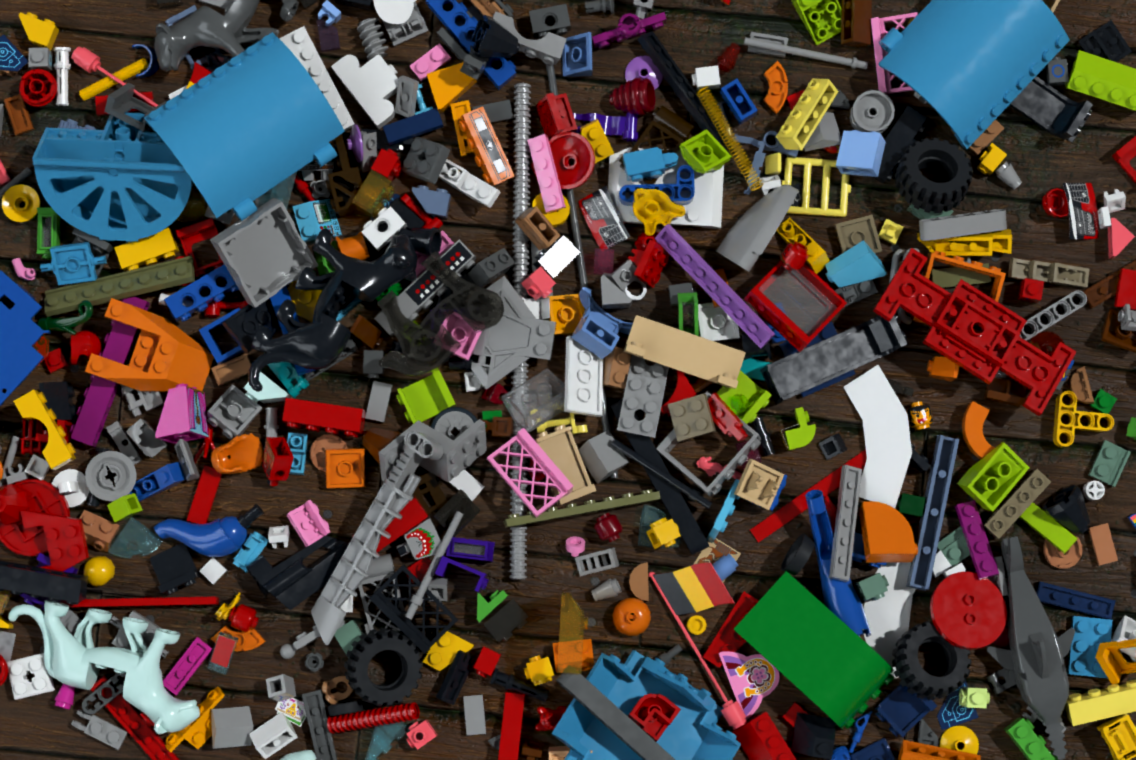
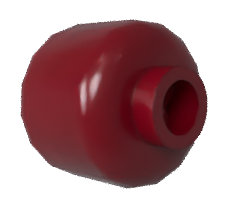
(608, 527)

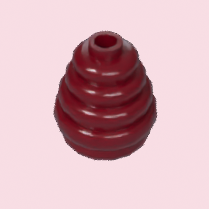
(634, 96)

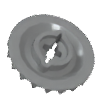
(117, 463)

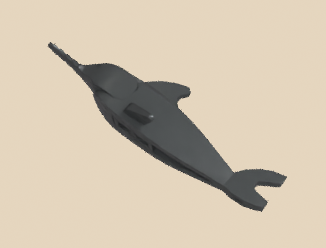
(1034, 649)

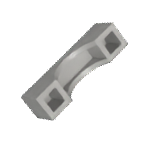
(547, 48)

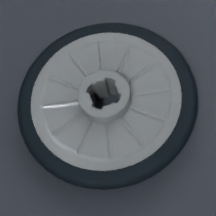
(453, 418)

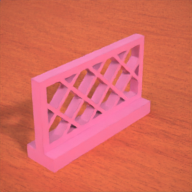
(878, 32)
(545, 465)

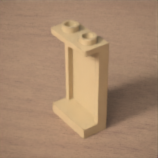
(564, 453)

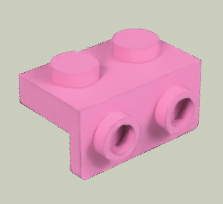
(308, 523)

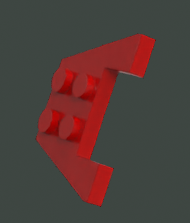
(63, 537)

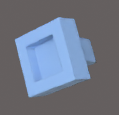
(331, 12)

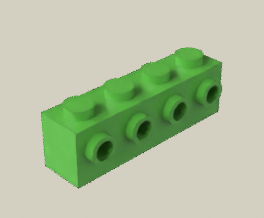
(1027, 741)

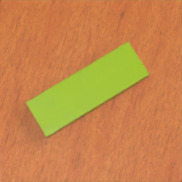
(1048, 528)

